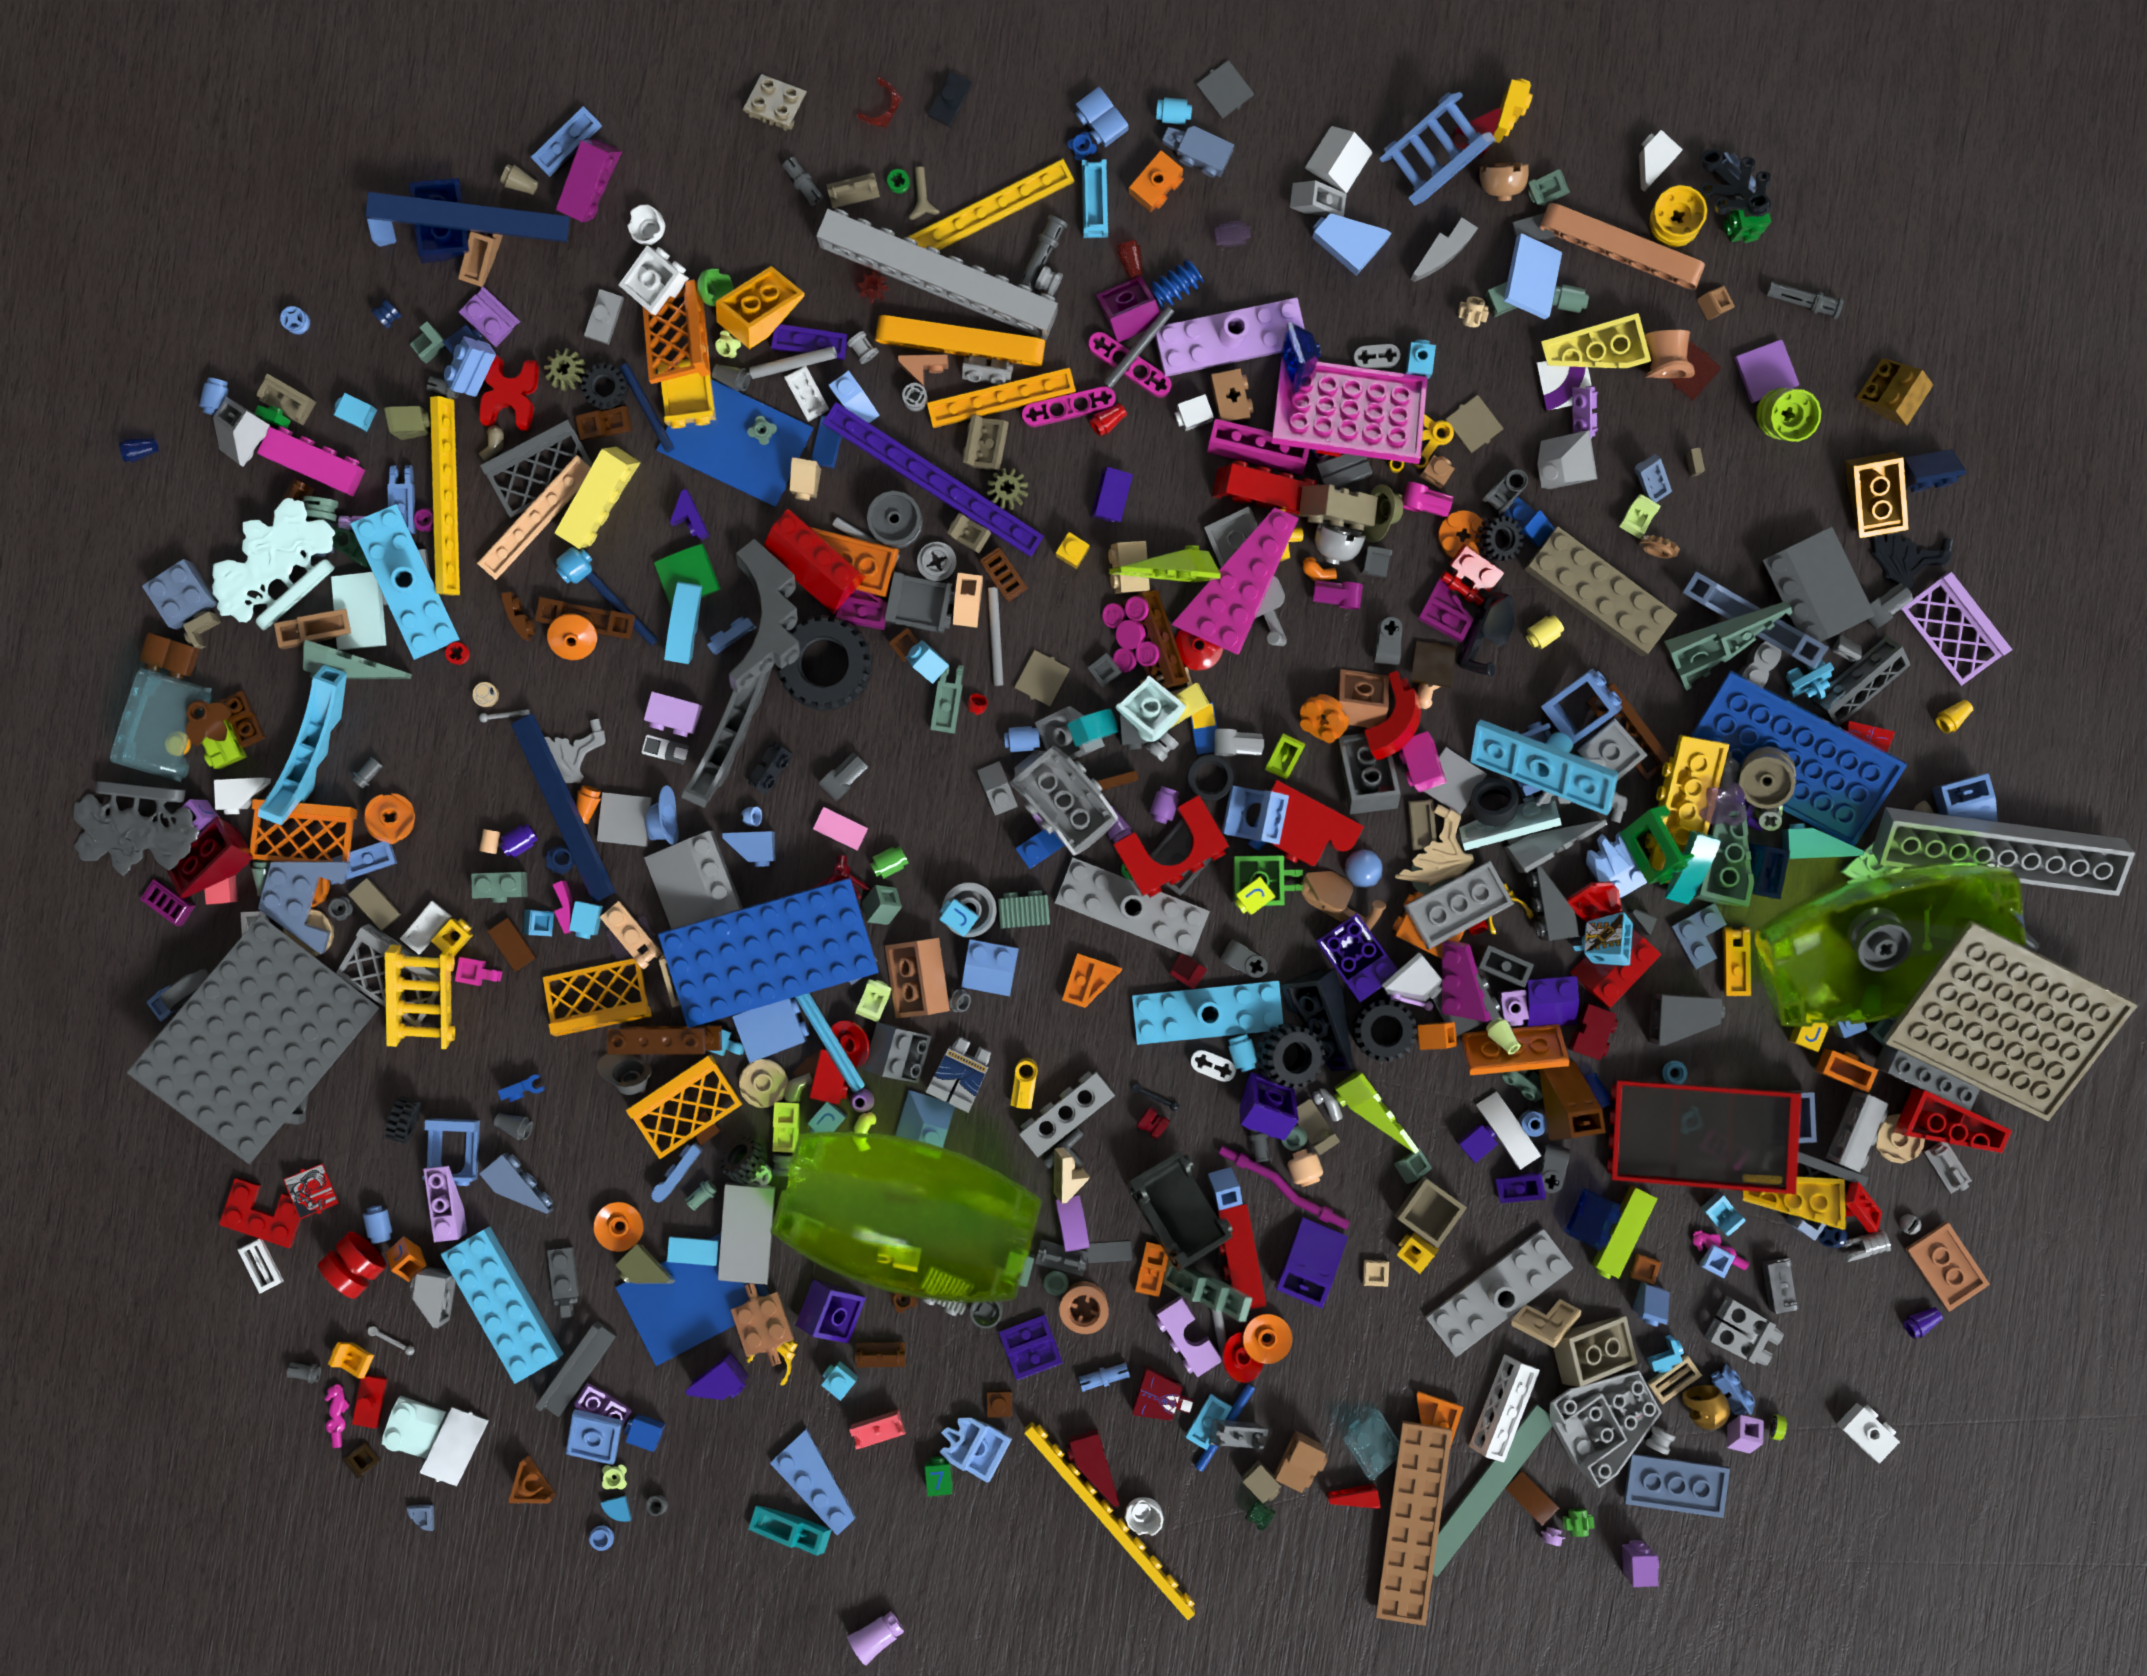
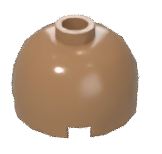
(1504, 179)

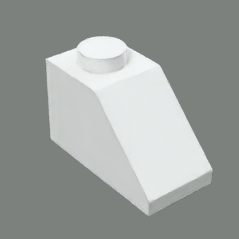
(1656, 157)
(238, 793)

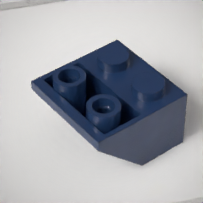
(1932, 469)

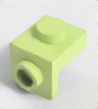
(1639, 516)
(874, 1000)

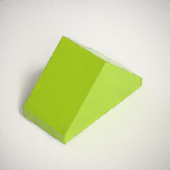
(1284, 756)

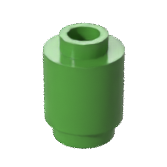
(889, 862)

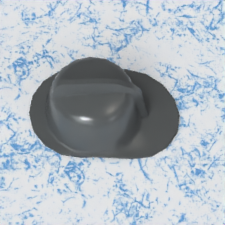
(625, 1072)

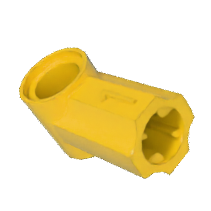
(1024, 1085)

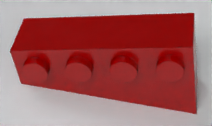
(1260, 486)
(1943, 1121)
(1241, 1256)

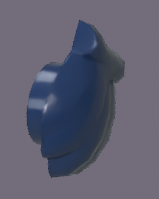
(559, 859)

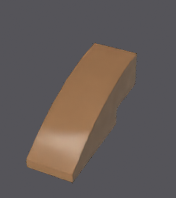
(480, 257)
(312, 628)

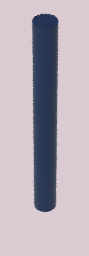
(647, 408)
(620, 607)

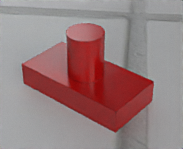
(1861, 1205)
(370, 1401)

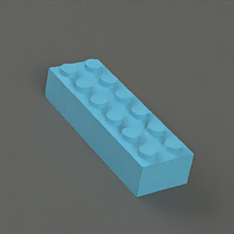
(502, 1304)

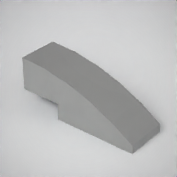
(1445, 249)

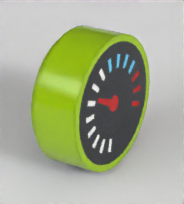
(1778, 1427)

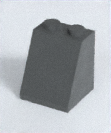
(1682, 1016)

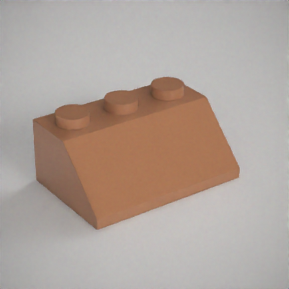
(917, 978)

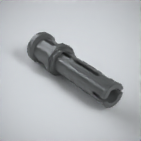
(1047, 242)
(1816, 302)

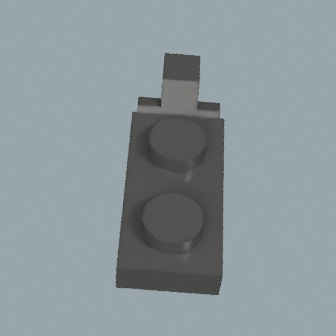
(563, 1279)

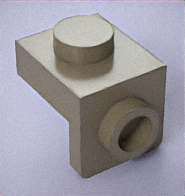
(968, 533)
(201, 623)

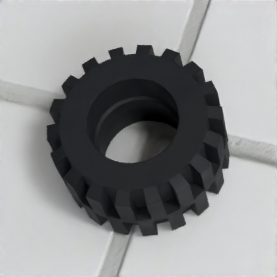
(1405, 1036)
(1308, 1055)

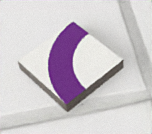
(1557, 384)

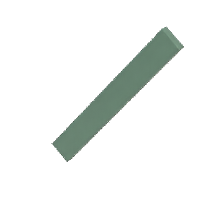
(1489, 1487)

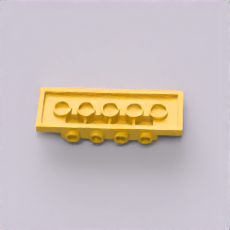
(1687, 775)

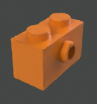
(1156, 182)
(1846, 1069)

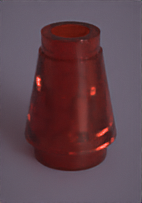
(1131, 258)

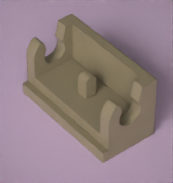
(284, 397)

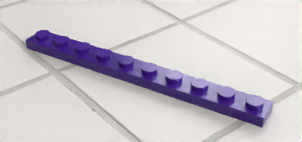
(932, 479)

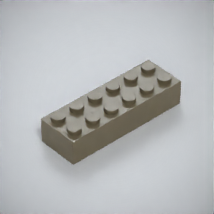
(1600, 592)

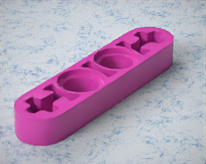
(1108, 341)
(1068, 403)

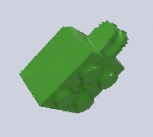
(1268, 867)

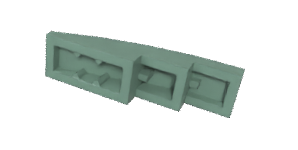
(1208, 1290)

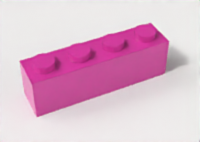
(1255, 447)
(311, 461)

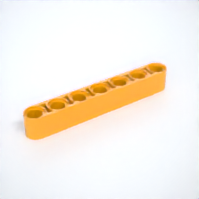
(959, 340)

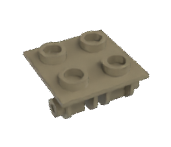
(774, 102)

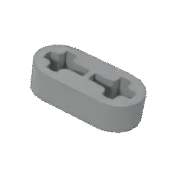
(1376, 351)

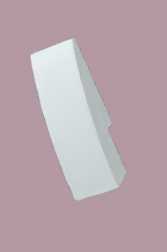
(1508, 1130)

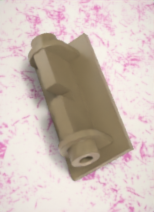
(853, 190)

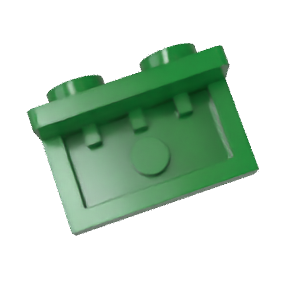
(1745, 228)

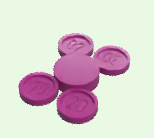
(1131, 634)

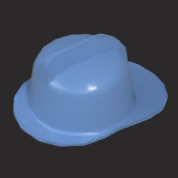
(661, 818)

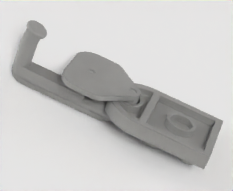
(1225, 539)

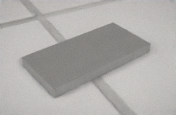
(1458, 905)
(746, 1233)

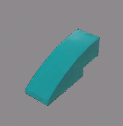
(1093, 727)
(1688, 881)
(790, 1530)

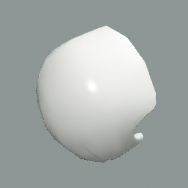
(646, 225)
(1144, 1516)

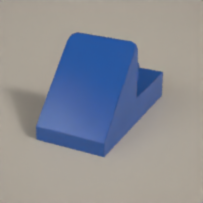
(1533, 524)

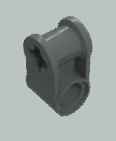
(1503, 494)
(1388, 647)
(1239, 958)
(1553, 1164)

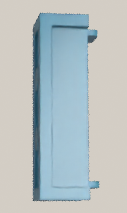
(1094, 199)

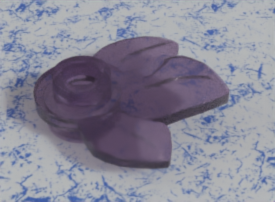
(1722, 803)

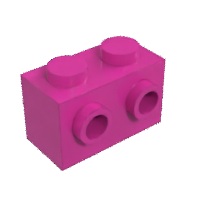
(1423, 762)

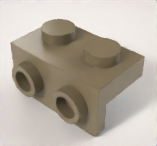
(985, 443)

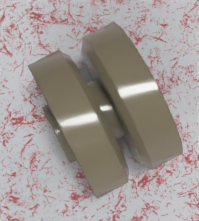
(1754, 779)

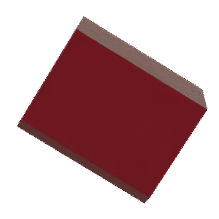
(1483, 124)

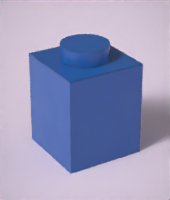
(644, 1432)

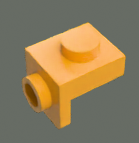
(351, 1358)

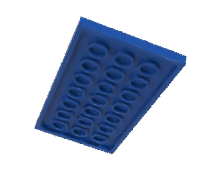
(1837, 773)
(768, 952)

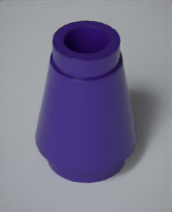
(1922, 1322)

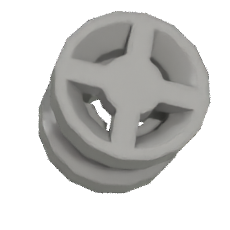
(1048, 280)
(1660, 1440)

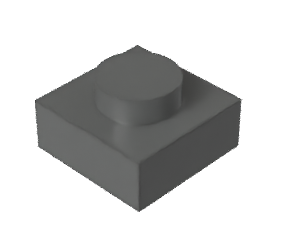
(1105, 670)

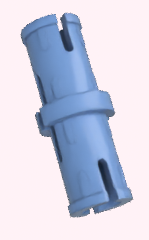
(1104, 1376)

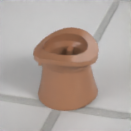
(1669, 354)
(1084, 1308)

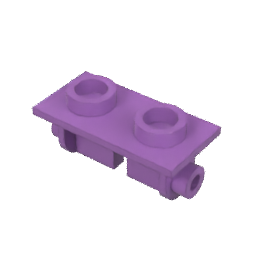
(1583, 402)

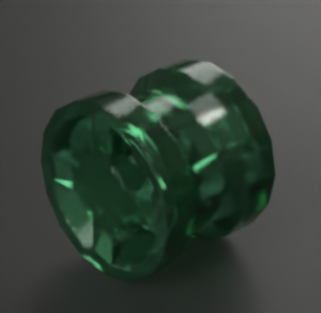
(1260, 1515)

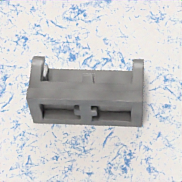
(1779, 1285)

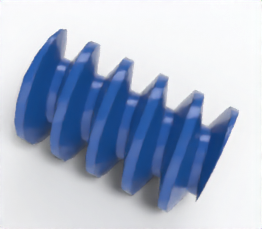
(1175, 284)

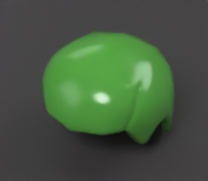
(713, 286)

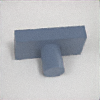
(1653, 478)

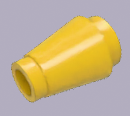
(1952, 717)

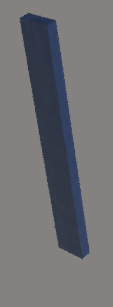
(467, 217)
(563, 808)

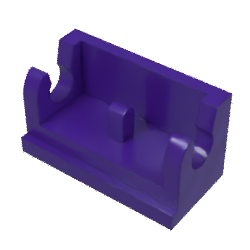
(1111, 495)

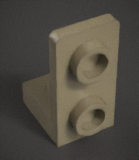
(1316, 1127)

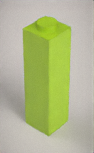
(1624, 1234)

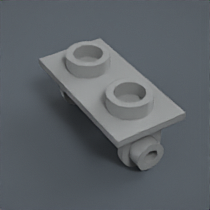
(976, 370)
(1948, 1167)

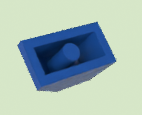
(1039, 848)

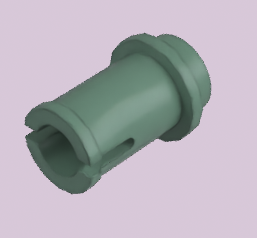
(700, 1195)

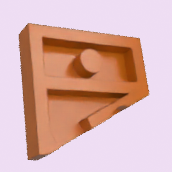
(1438, 1412)

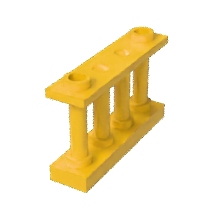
(397, 1007)

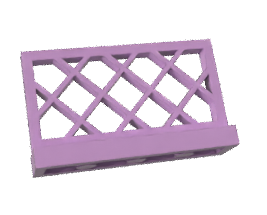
(1972, 613)

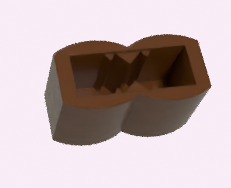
(170, 655)

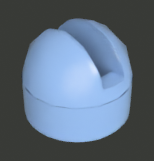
(752, 816)

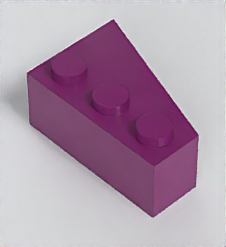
(588, 179)

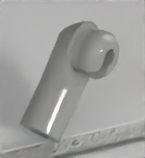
(1330, 1102)

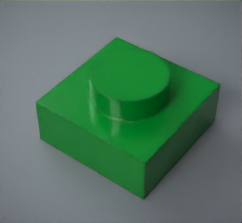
(273, 416)

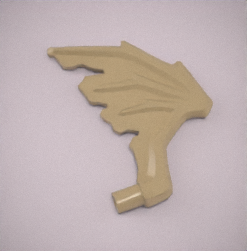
(1441, 859)

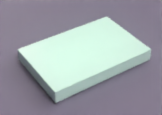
(364, 605)

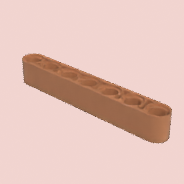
(1622, 246)

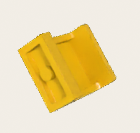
(687, 398)

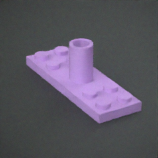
(1209, 343)

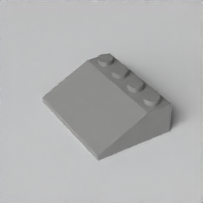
(693, 880)

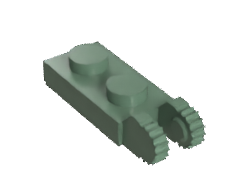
(947, 702)

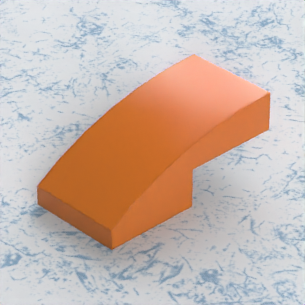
(1151, 1270)

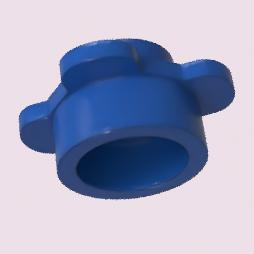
(1083, 138)

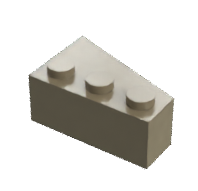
(1338, 506)

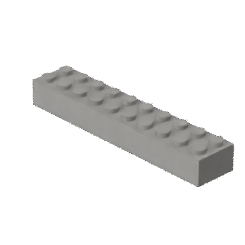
(937, 273)
(2033, 853)

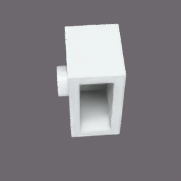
(1869, 1433)

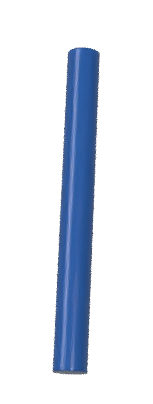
(1232, 1416)

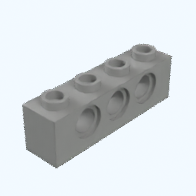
(1042, 1142)

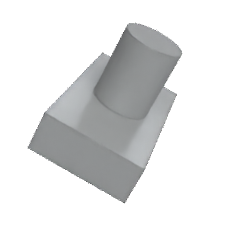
(604, 317)

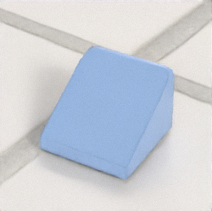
(1717, 1261)

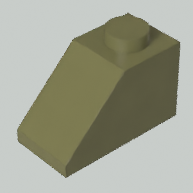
(408, 421)
(642, 1268)

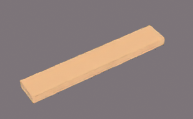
(535, 518)

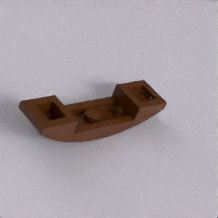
(605, 622)

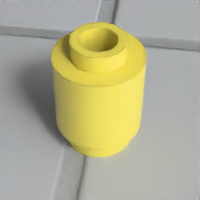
(1544, 632)

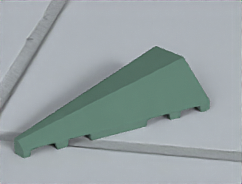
(1705, 648)

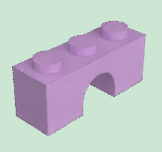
(1198, 1355)

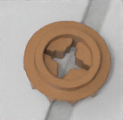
(1659, 547)

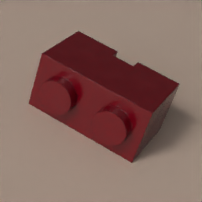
(1594, 1032)

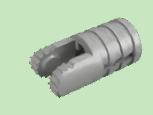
(1869, 1244)

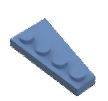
(810, 1477)

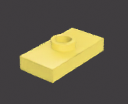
(1193, 699)

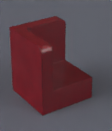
(1187, 971)

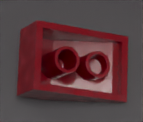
(212, 858)

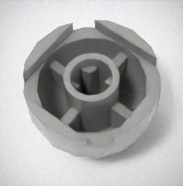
(1338, 542)

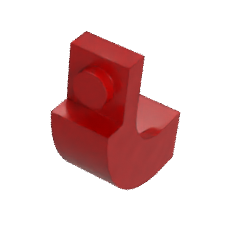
(1401, 725)

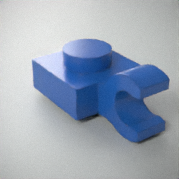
(515, 1091)

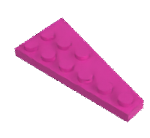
(1229, 604)

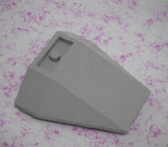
(1601, 1424)

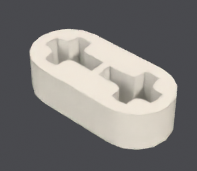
(1210, 1071)

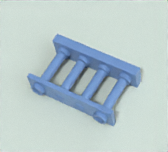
(1458, 157)

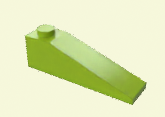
(1183, 565)
(1364, 1100)

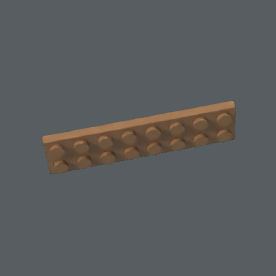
(1414, 1523)

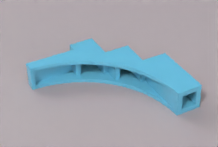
(310, 748)

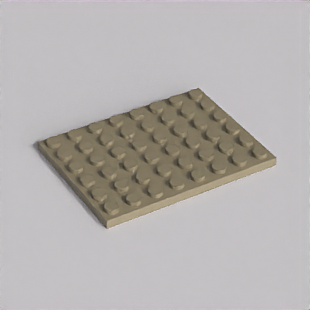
(2009, 1021)

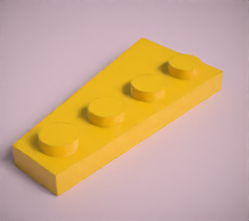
(1815, 1200)

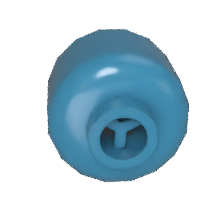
(574, 565)

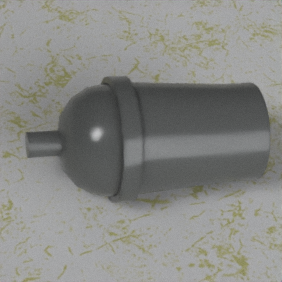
(1730, 772)

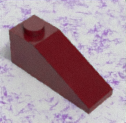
(1092, 1462)

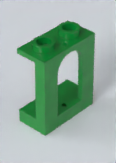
(1674, 859)

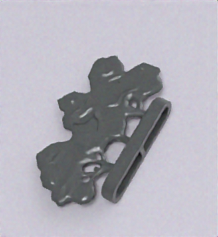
(127, 832)

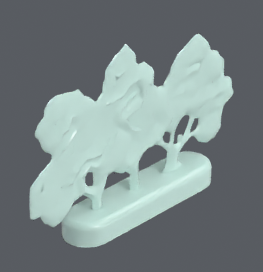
(271, 557)

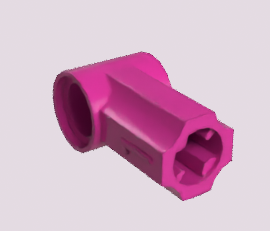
(1420, 498)

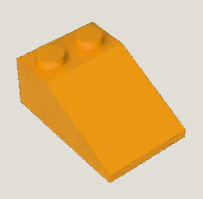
(757, 306)

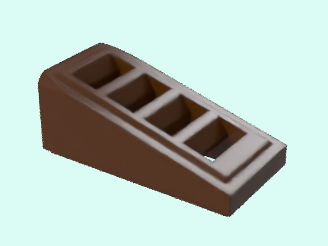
(996, 579)

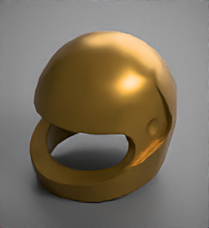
(1710, 1411)

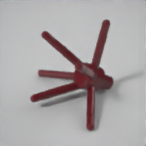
(842, 871)

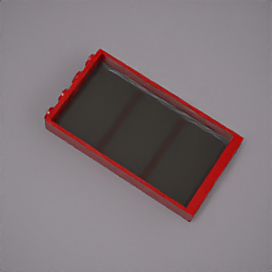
(1705, 1136)

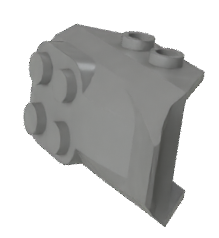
(1064, 798)

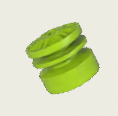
(1801, 417)

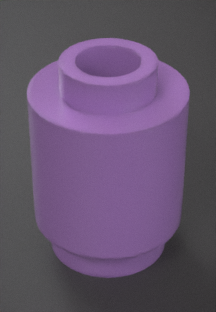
(1164, 805)

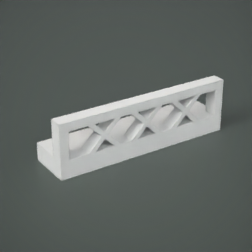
(1506, 1410)

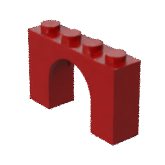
(1206, 843)

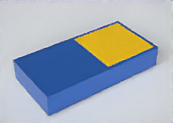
(1204, 729)

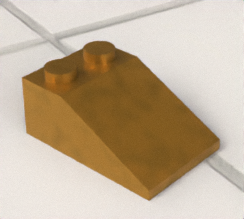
(1877, 494)

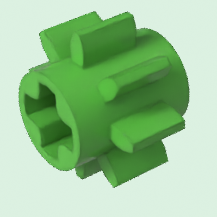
(1578, 1522)

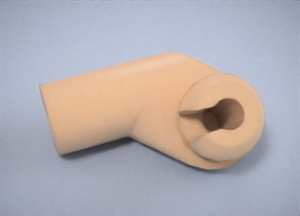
(1425, 695)

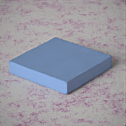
(594, 1437)

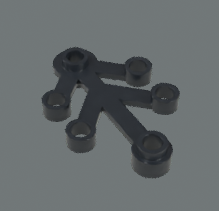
(1755, 204)

